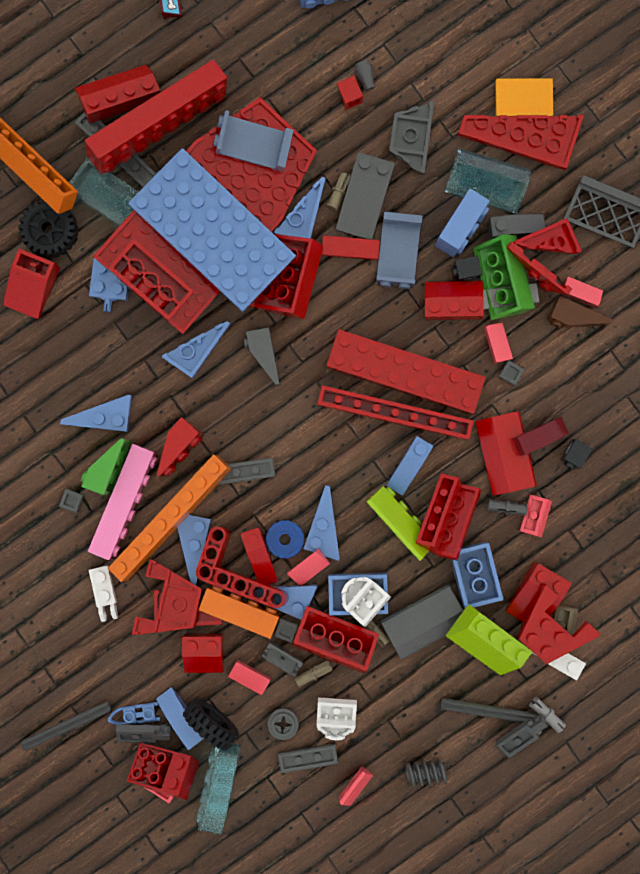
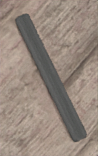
(485, 710)
(66, 726)

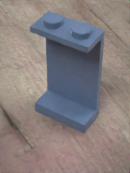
(252, 142)
(398, 250)

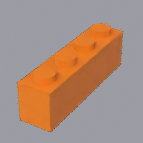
(239, 612)

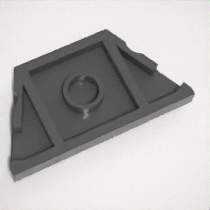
(411, 136)

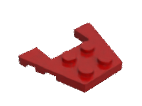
(177, 604)
(546, 636)

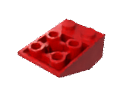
(30, 283)
(178, 443)
(163, 771)

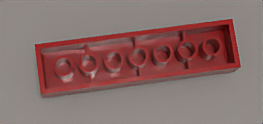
(156, 117)
(405, 372)

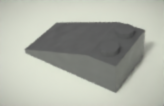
(365, 196)

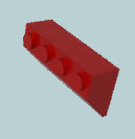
(117, 93)
(335, 640)

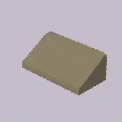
(566, 617)

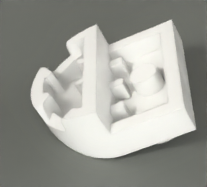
(363, 599)
(336, 717)

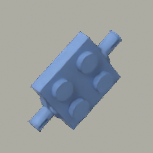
(106, 286)

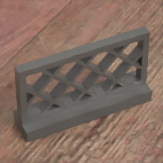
(609, 194)

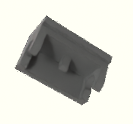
(282, 658)

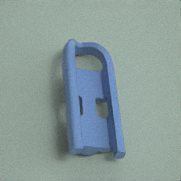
(130, 715)

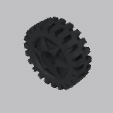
(51, 243)
(210, 724)

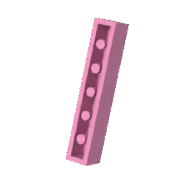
(122, 502)

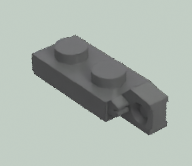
(142, 733)
(521, 736)

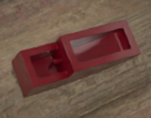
(540, 436)

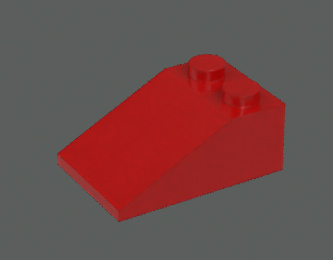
(530, 588)

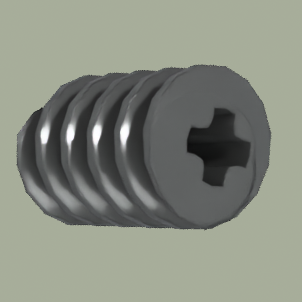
(425, 773)

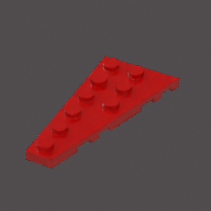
(530, 136)

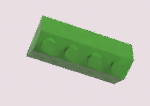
(503, 270)

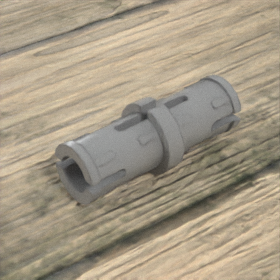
(548, 714)

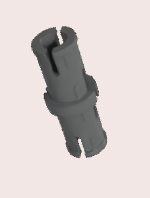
(506, 507)

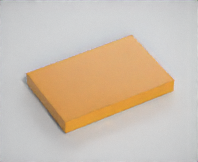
(523, 97)

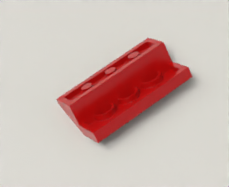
(504, 465)
(448, 517)

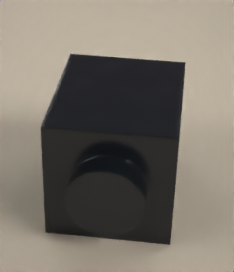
(466, 269)
(576, 454)

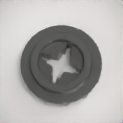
(275, 728)

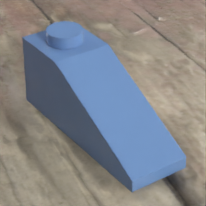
(409, 465)

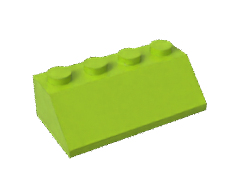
(397, 519)
(488, 642)

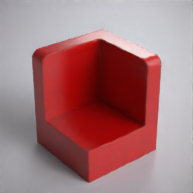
(350, 92)

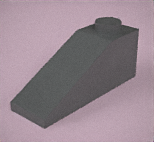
(515, 225)
(261, 348)

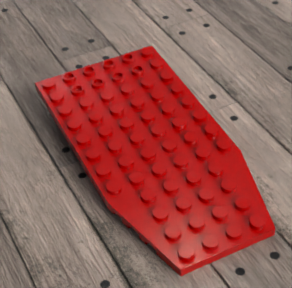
(157, 269)

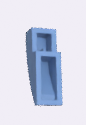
(173, 709)

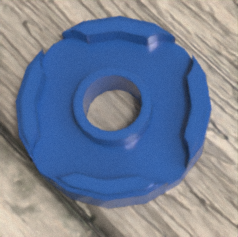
(273, 539)

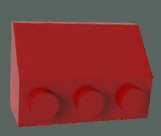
(454, 300)

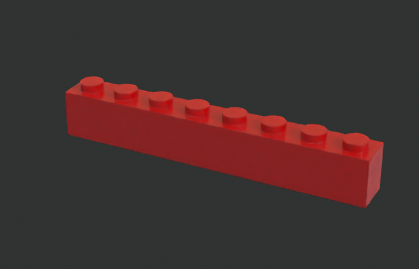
(395, 413)

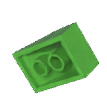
(105, 471)

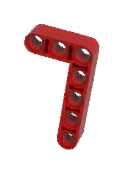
(233, 577)

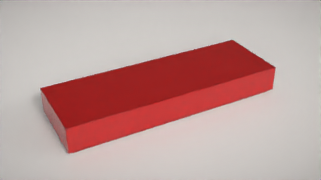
(350, 247)

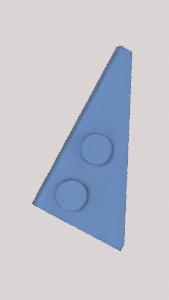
(302, 218)
(192, 355)
(108, 416)
(323, 530)
(193, 536)
(298, 598)

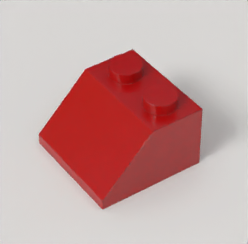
(203, 653)

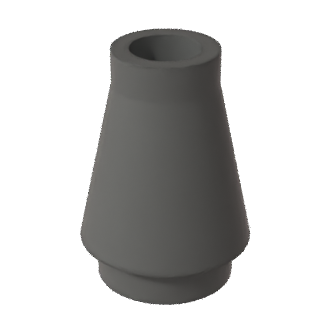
(365, 74)

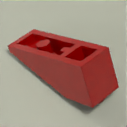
(259, 555)

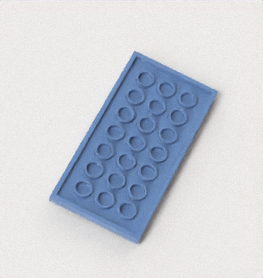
(212, 230)

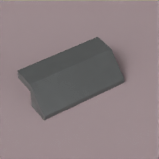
(422, 621)

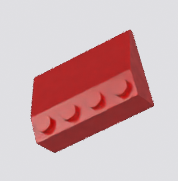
(292, 288)

